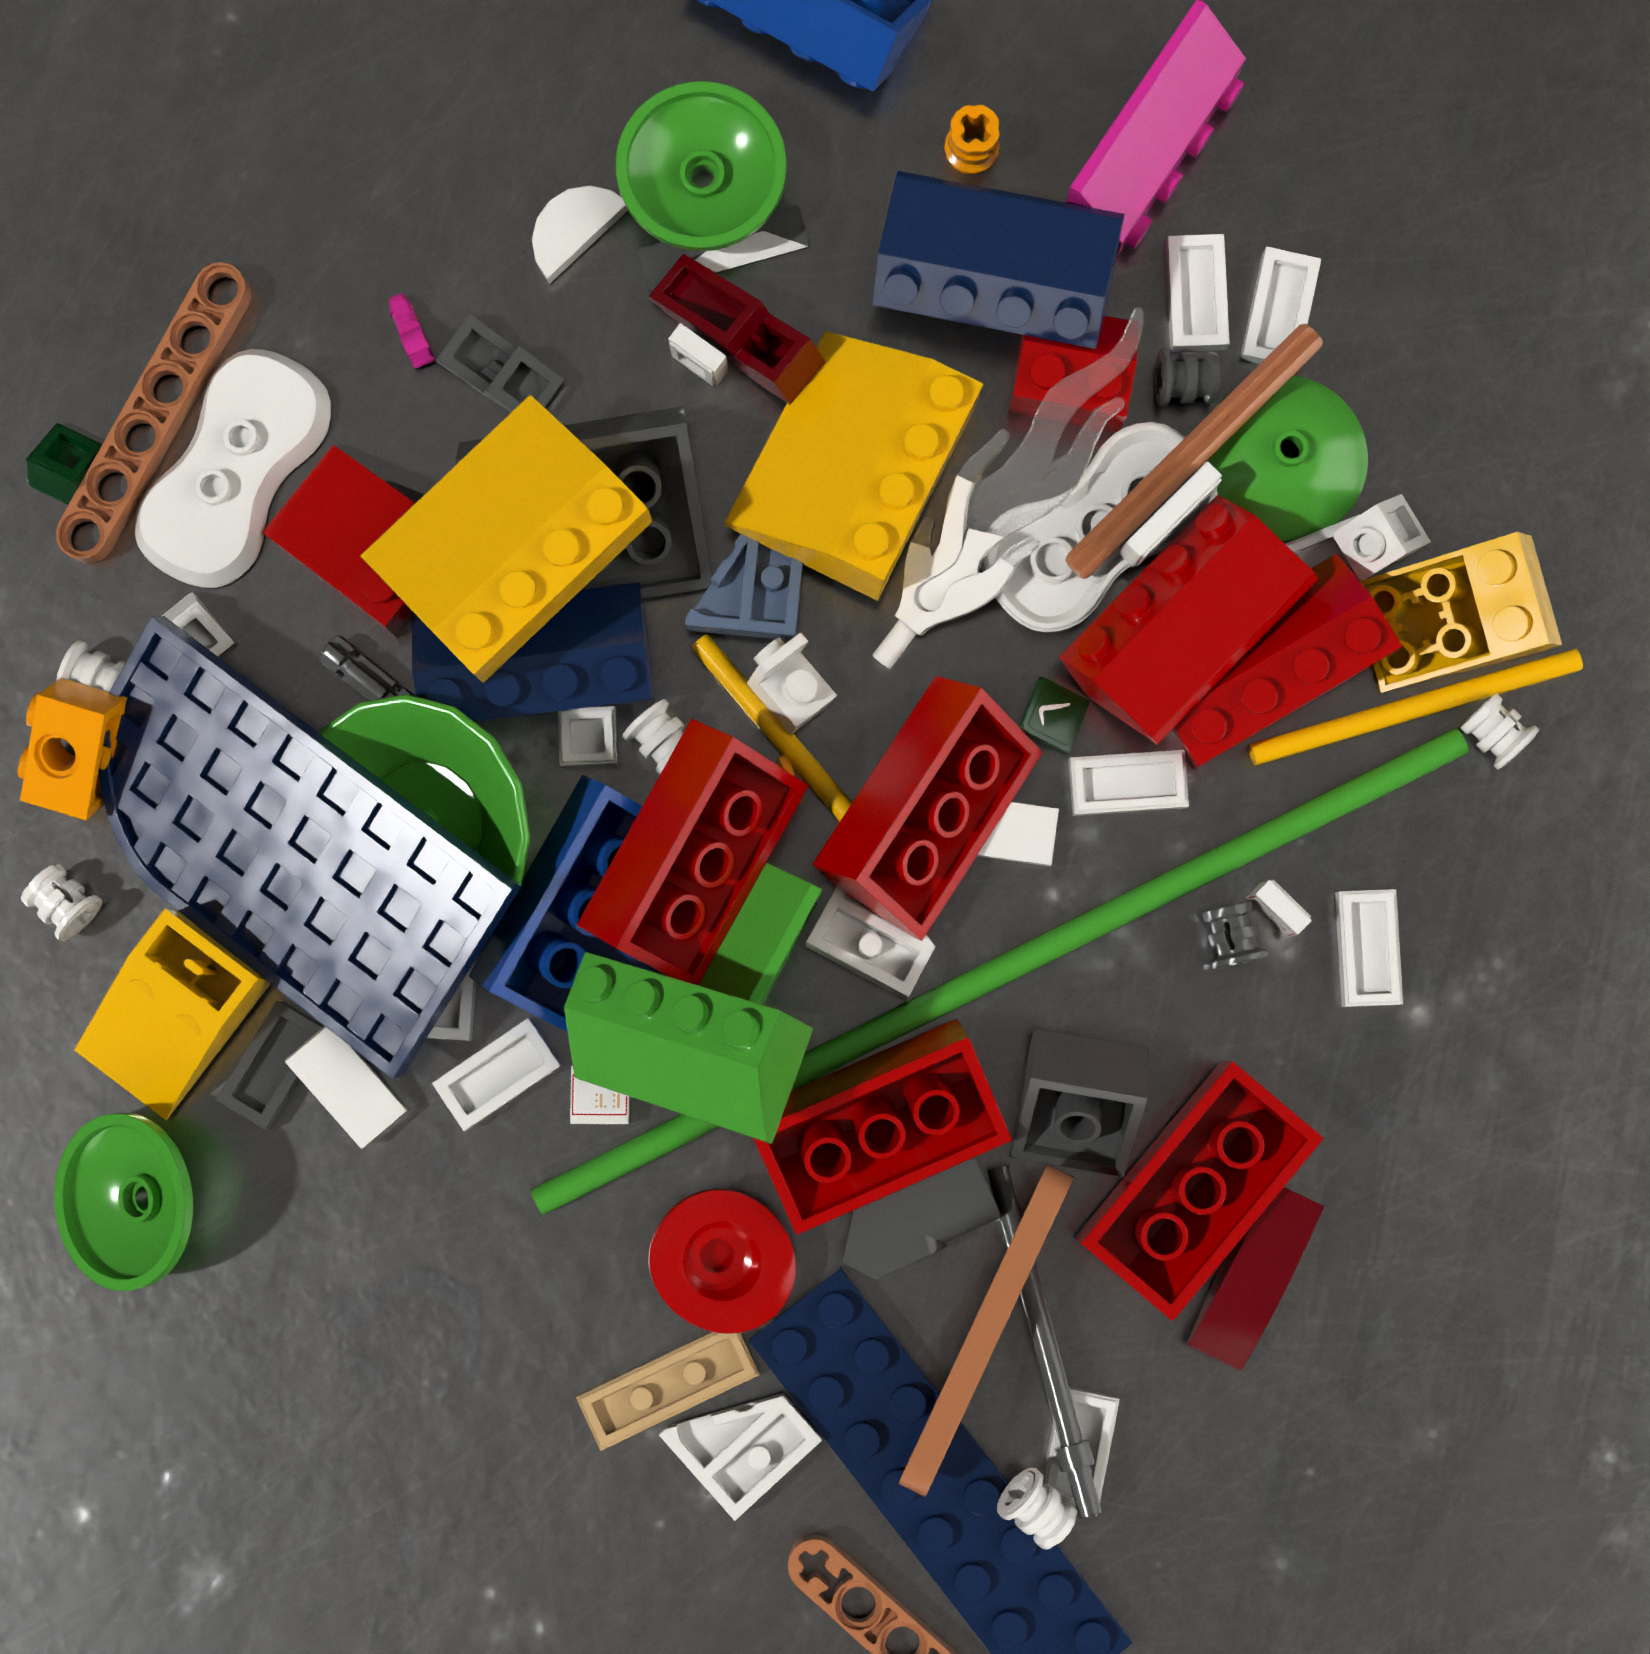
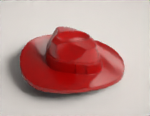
(722, 1261)

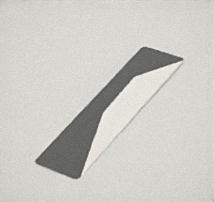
(779, 235)

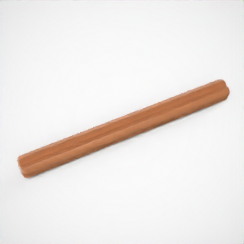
(1193, 451)

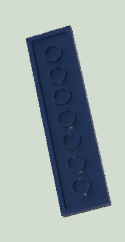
(871, 1411)

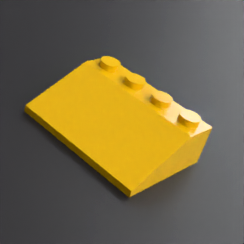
(855, 460)
(507, 537)

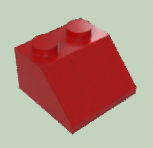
(1047, 362)

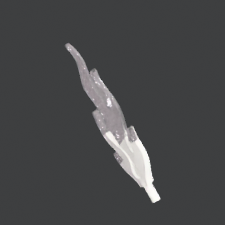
(985, 512)

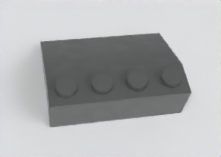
(657, 464)

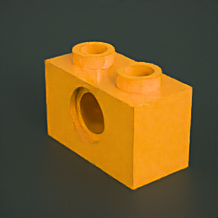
(48, 771)

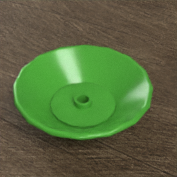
(444, 769)

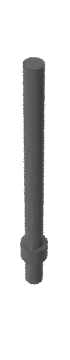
(1073, 1453)

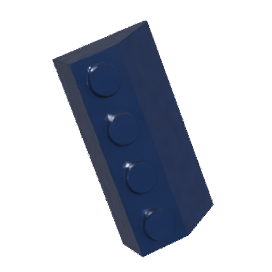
(997, 259)
(579, 659)

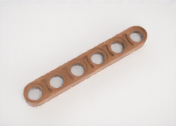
(144, 408)
(986, 1330)

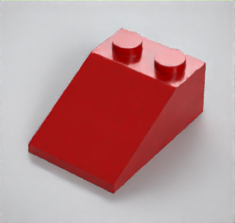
(334, 522)

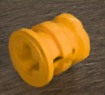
(975, 156)

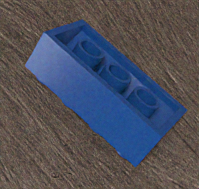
(849, 36)

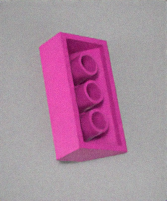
(1162, 124)

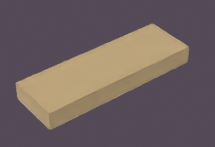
(666, 1386)

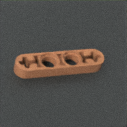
(888, 1610)

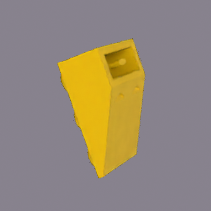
(1464, 611)
(169, 1012)

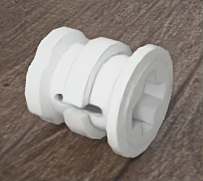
(89, 669)
(1499, 731)
(656, 733)
(61, 901)
(1037, 1508)

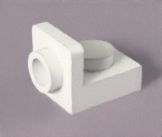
(1380, 537)
(789, 683)

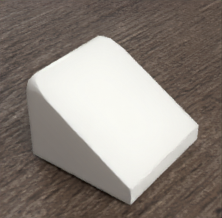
(199, 623)

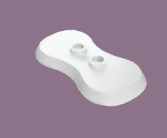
(252, 430)
(1044, 588)

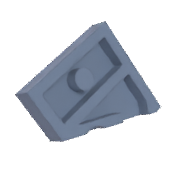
(751, 594)

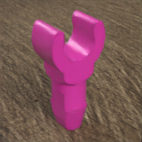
(410, 331)

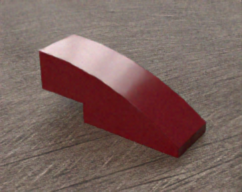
(738, 327)
(1254, 1280)

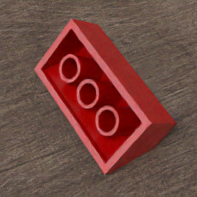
(1187, 619)
(1309, 651)
(929, 806)
(693, 853)
(882, 1126)
(1199, 1188)

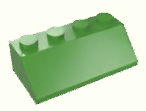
(762, 935)
(683, 1046)

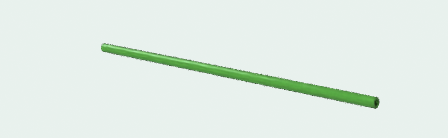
(1028, 956)

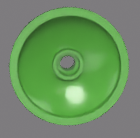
(695, 132)
(1304, 491)
(123, 1201)

